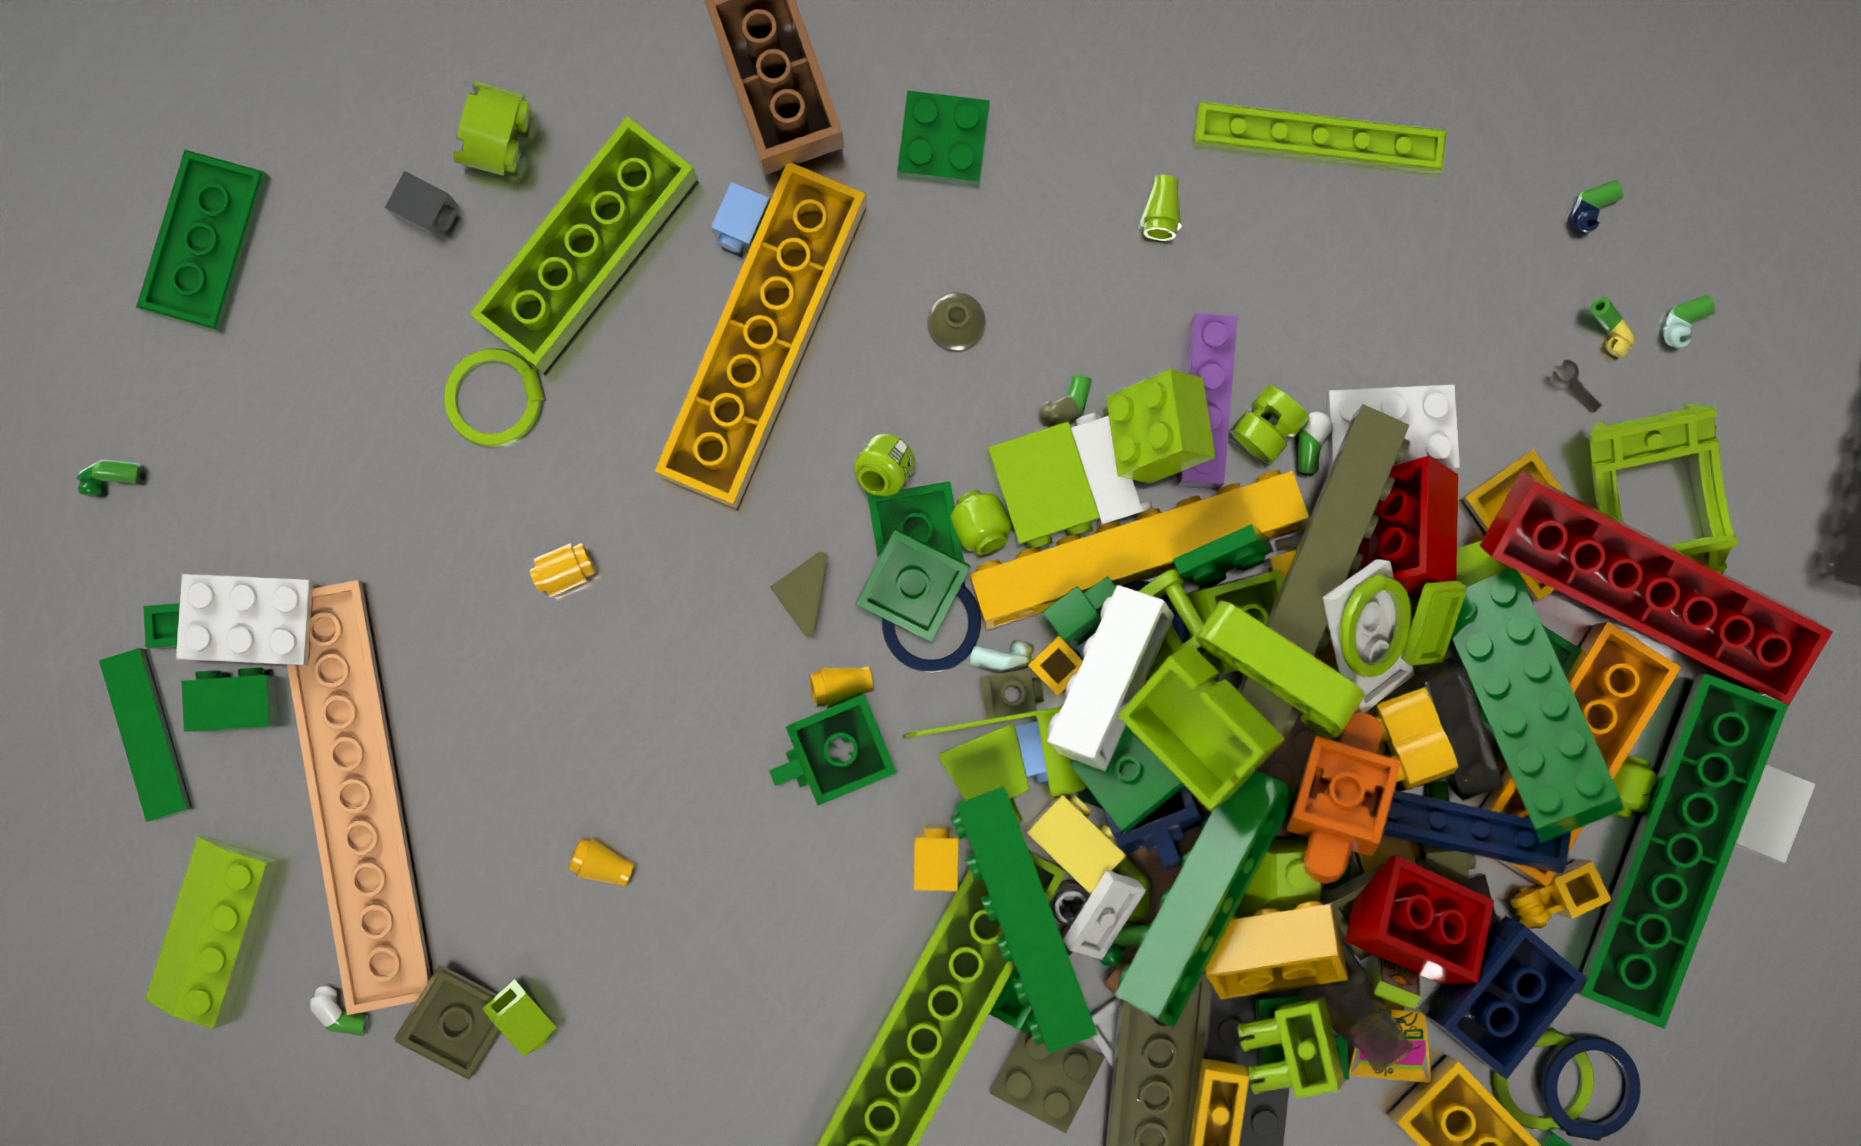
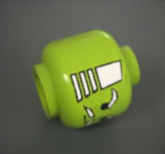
(884, 465)

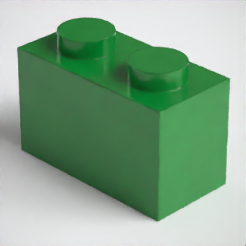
(230, 702)

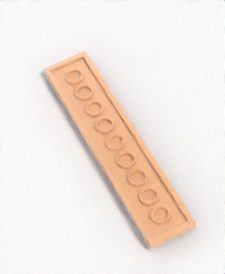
(357, 806)

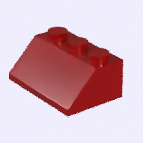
(1417, 526)
(1421, 922)

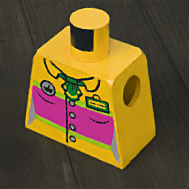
(1411, 1067)

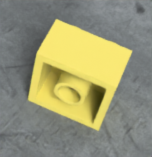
(1075, 841)

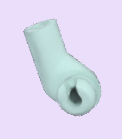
(1002, 661)

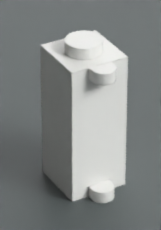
(1113, 495)

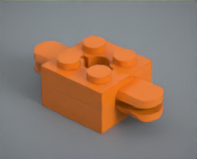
(1343, 797)

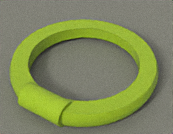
(532, 389)
(1350, 618)
(1574, 1110)

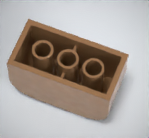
(776, 80)

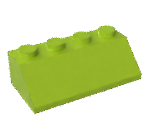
(211, 933)

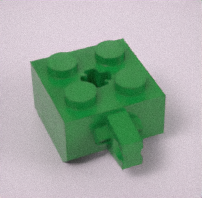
(811, 757)

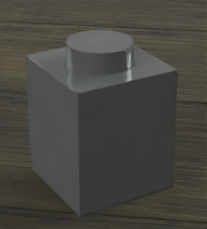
(421, 205)

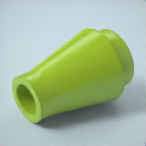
(1162, 212)

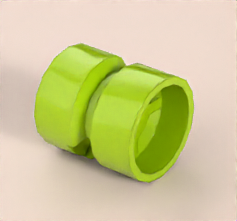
(1262, 437)

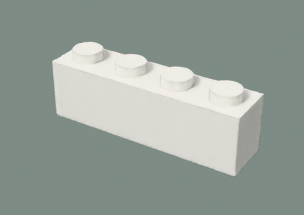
(1109, 676)

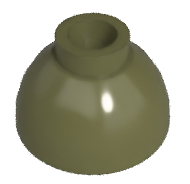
(956, 321)

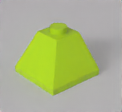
(1280, 880)

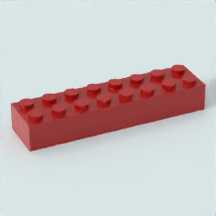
(1655, 588)

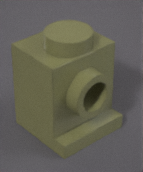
(994, 698)

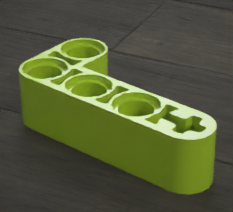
(1282, 668)

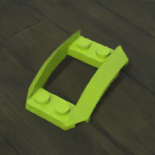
(1664, 438)

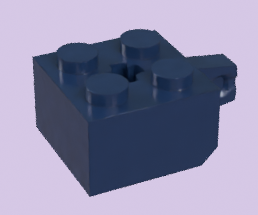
(1162, 828)

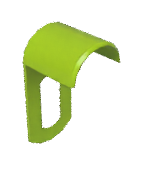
(1060, 774)

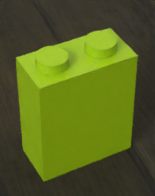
(1043, 486)

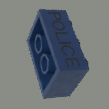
(1515, 1000)

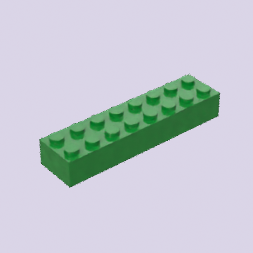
(1681, 849)

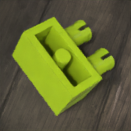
(1308, 1045)

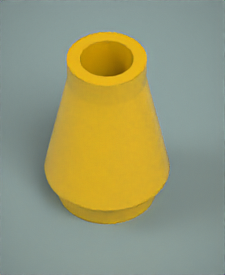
(838, 685)
(598, 863)

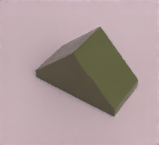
(802, 592)

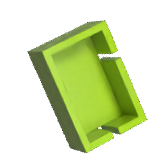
(1200, 727)

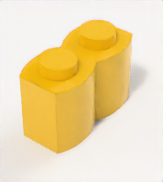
(1415, 738)

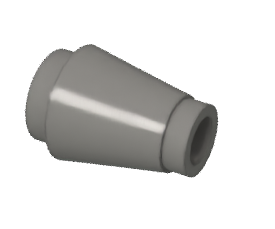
(1064, 910)

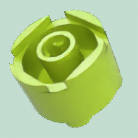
(491, 129)

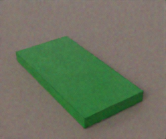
(201, 240)

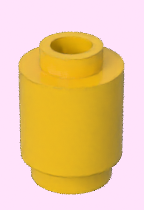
(562, 569)

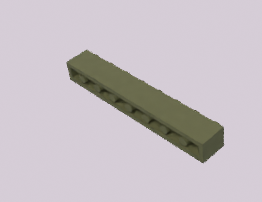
(1331, 544)

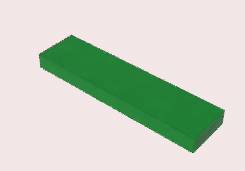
(144, 734)

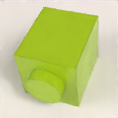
(519, 1019)

